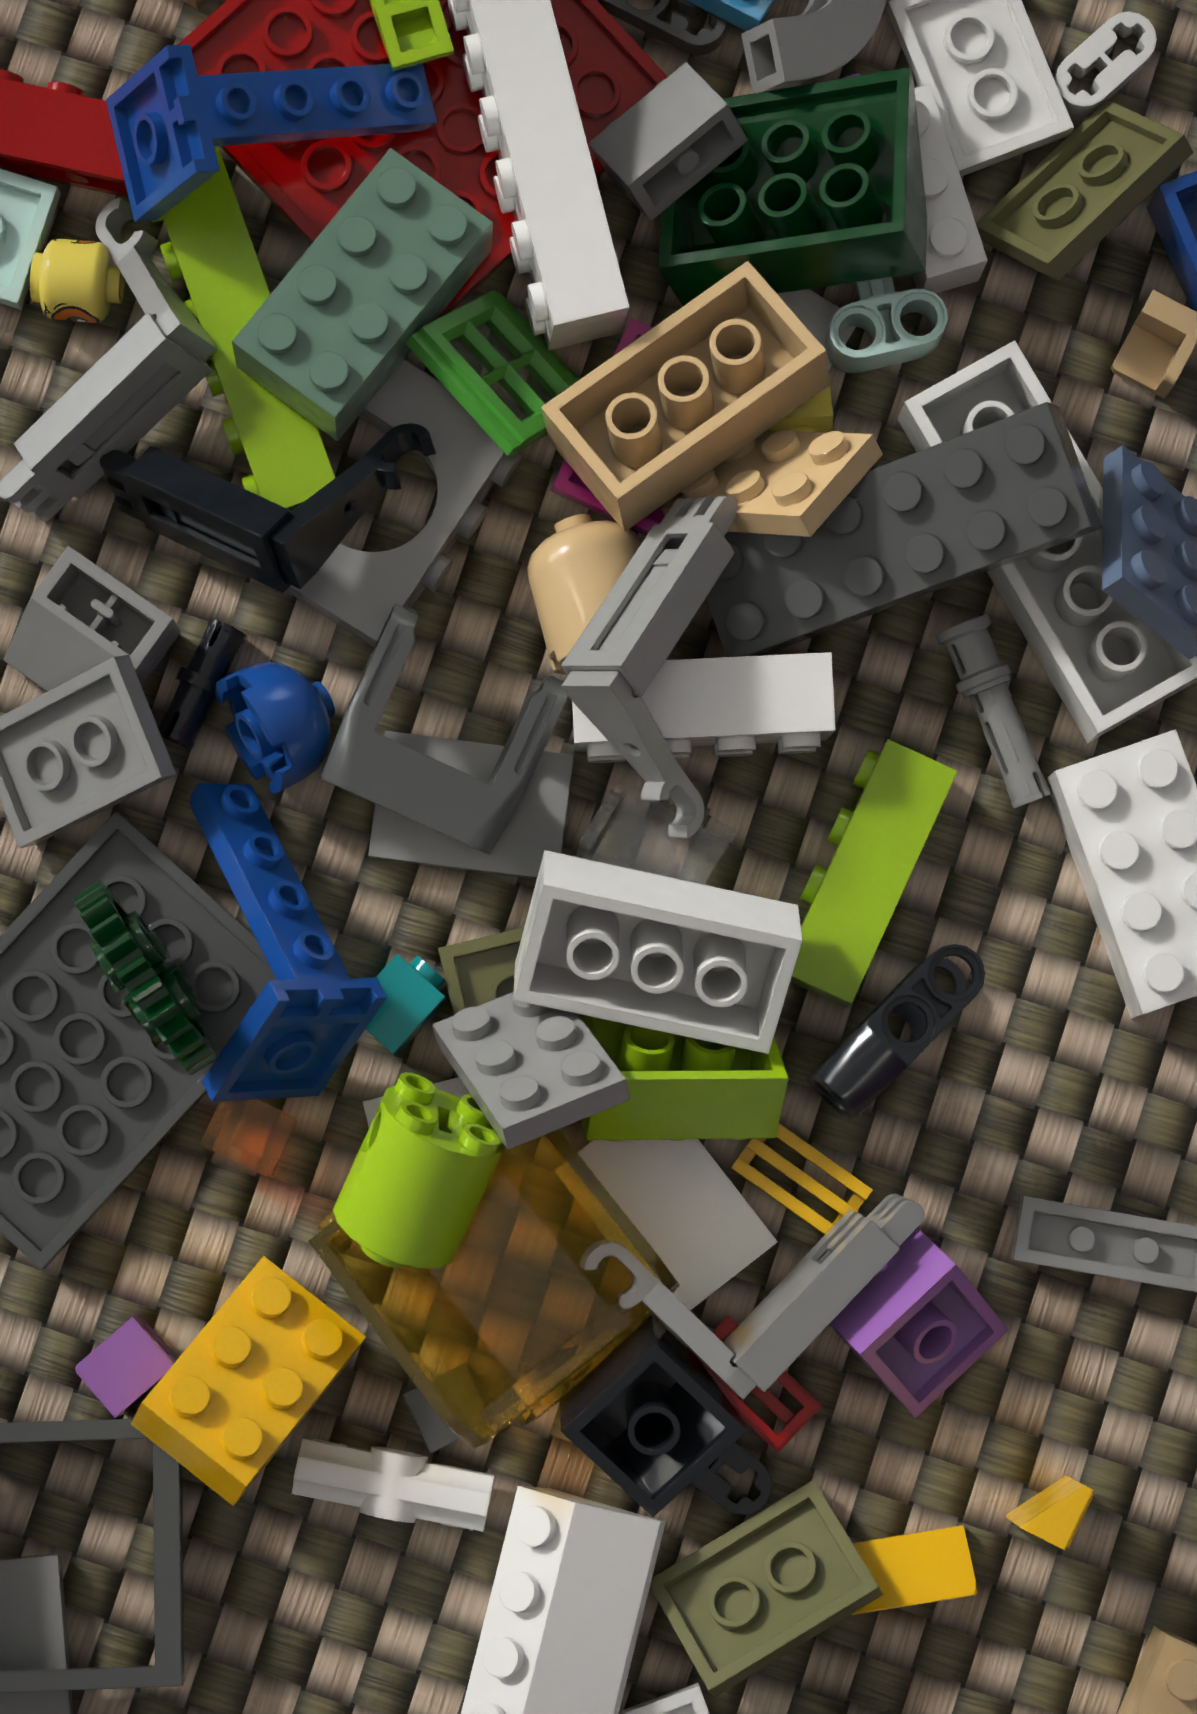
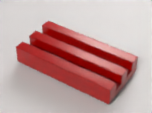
(792, 1422)

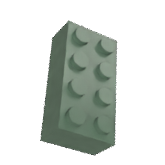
(361, 292)

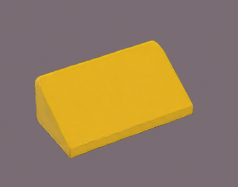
(1054, 1511)
(918, 1568)

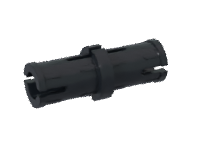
(198, 683)

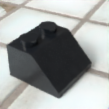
(650, 1416)

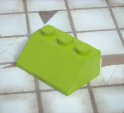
(687, 1087)

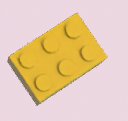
(247, 1380)

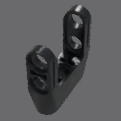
(871, 1054)

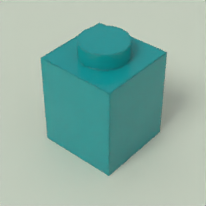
(409, 1003)

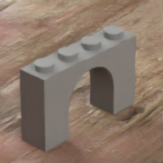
(363, 586)

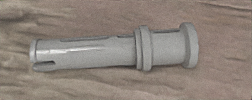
(984, 682)

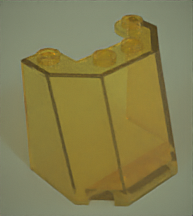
(514, 1310)

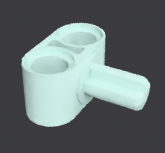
(880, 315)

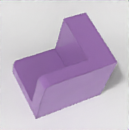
(126, 1365)

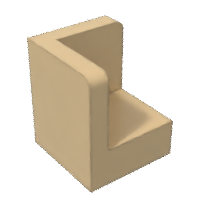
(1157, 345)

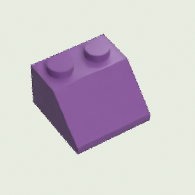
(918, 1323)

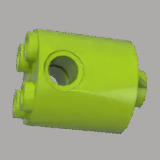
(418, 1175)

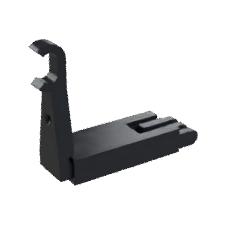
(245, 528)

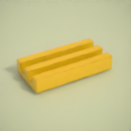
(757, 1147)

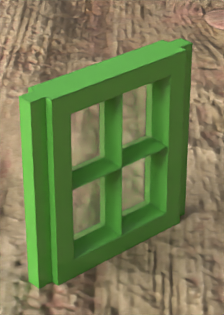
(494, 368)

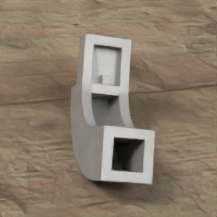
(809, 45)

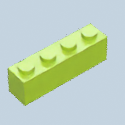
(868, 869)

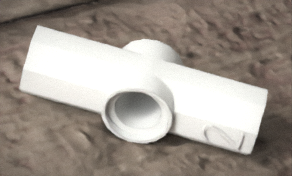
(392, 1484)

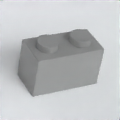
(668, 141)

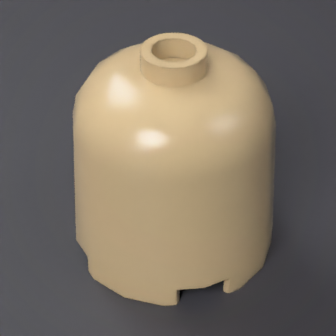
(574, 575)

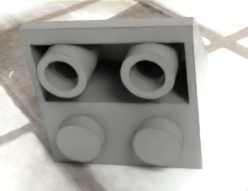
(83, 620)

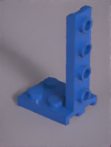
(173, 119)
(313, 1008)

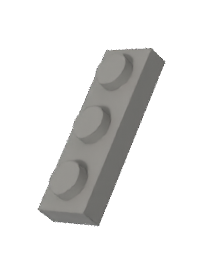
(1106, 1243)

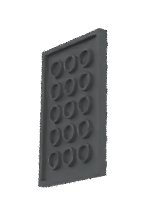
(77, 1071)

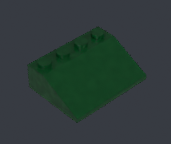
(812, 196)

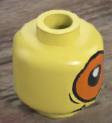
(75, 281)

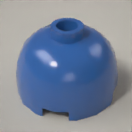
(278, 722)

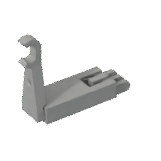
(120, 392)
(637, 633)
(793, 1310)

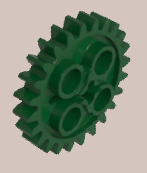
(134, 960)

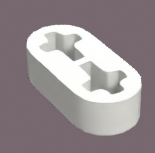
(1112, 74)

